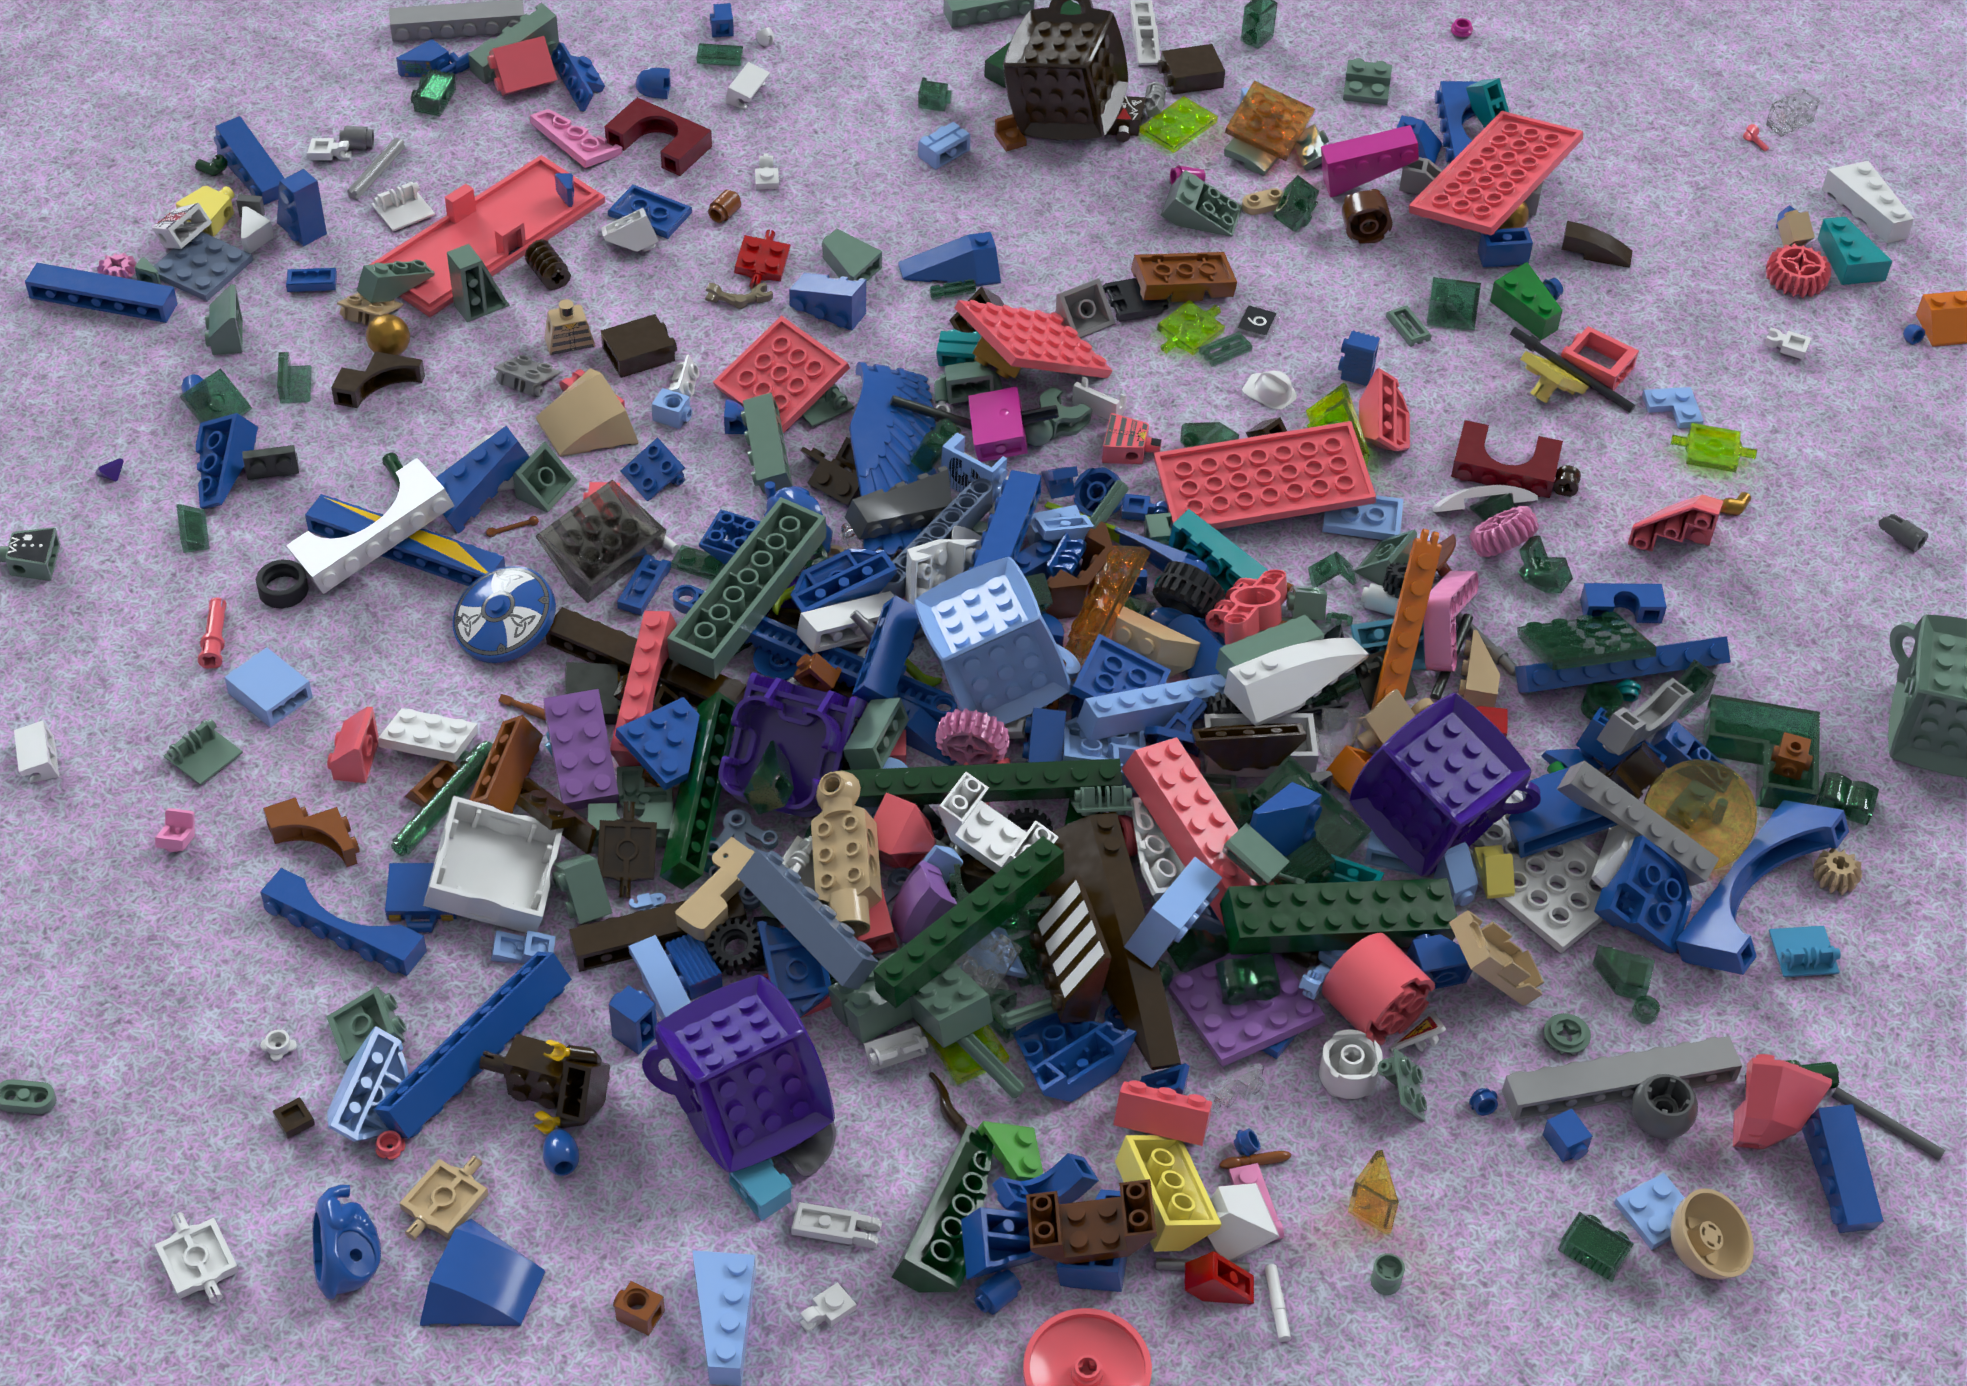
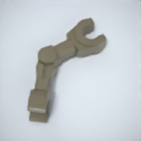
(739, 301)

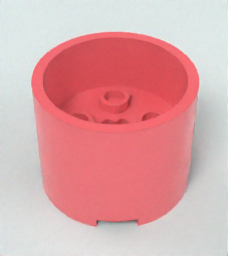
(1377, 988)

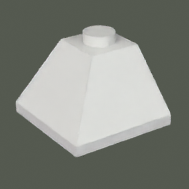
(631, 232)

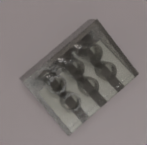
(601, 540)

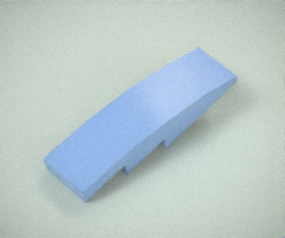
(659, 976)

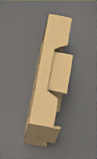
(1497, 958)

